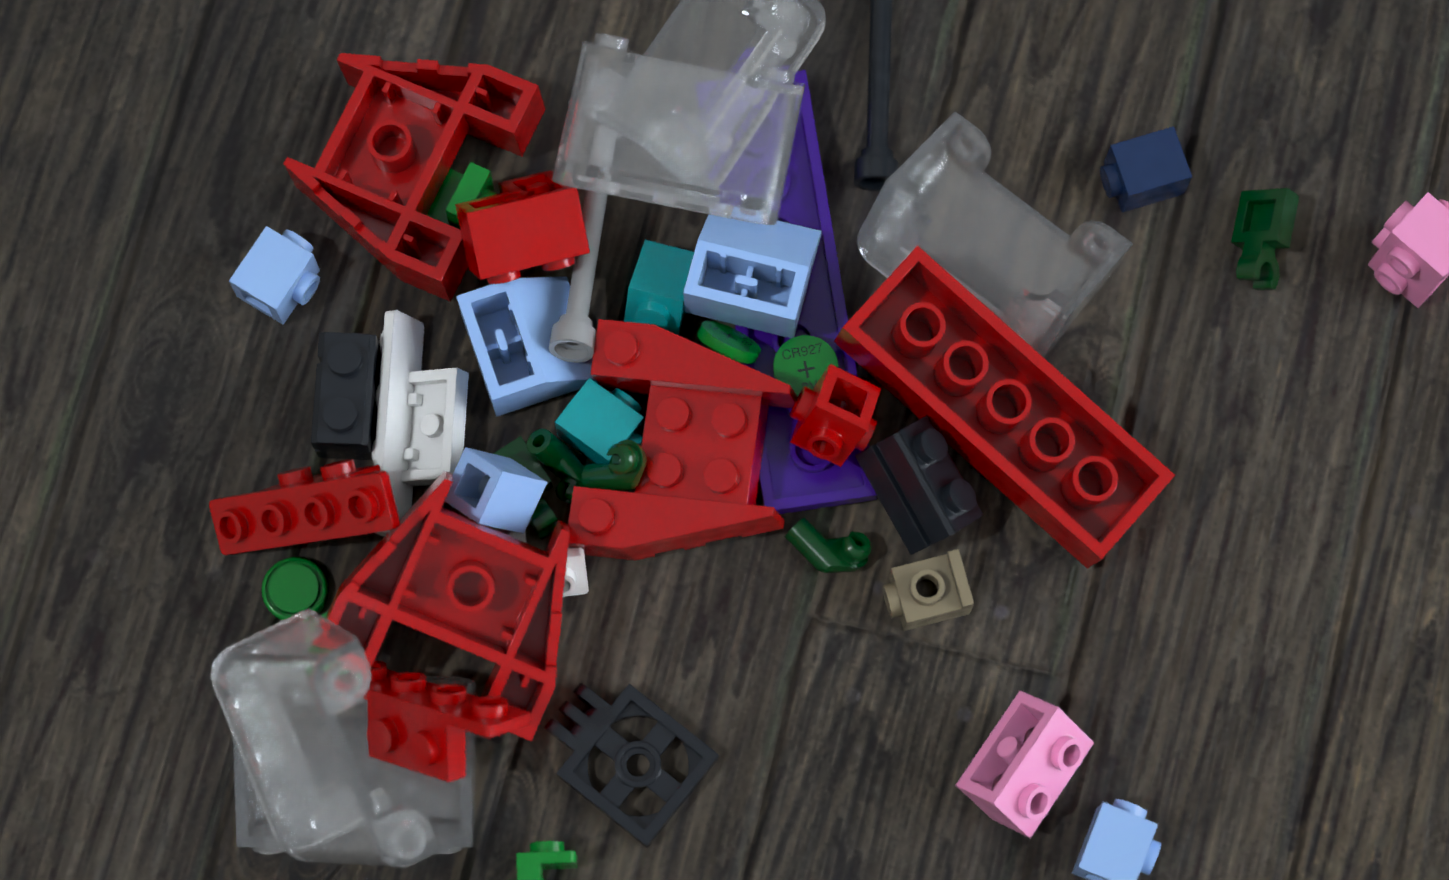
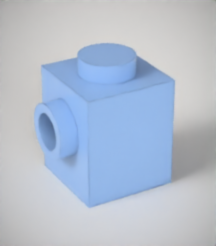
(277, 274)
(495, 490)
(1118, 844)

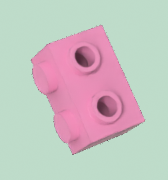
(1414, 249)
(1025, 763)

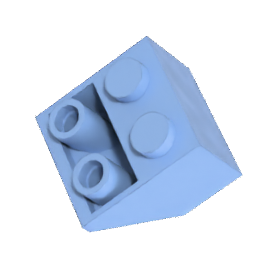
(751, 274)
(511, 341)

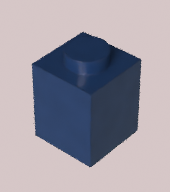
(1145, 170)

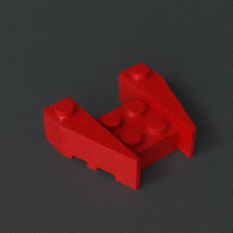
(397, 150)
(698, 442)
(467, 591)

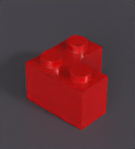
(523, 228)

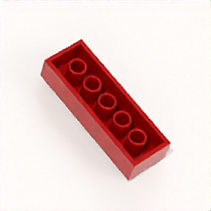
(1004, 407)

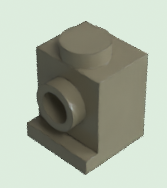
(952, 595)

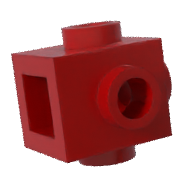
(835, 415)

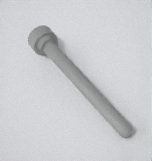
(574, 334)

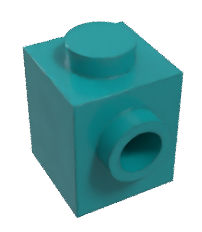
(658, 286)
(599, 420)

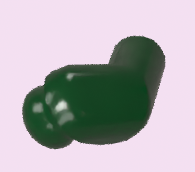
(559, 460)
(622, 472)
(830, 554)

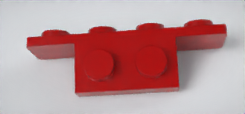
(307, 508)
(426, 722)

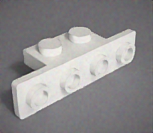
(418, 412)

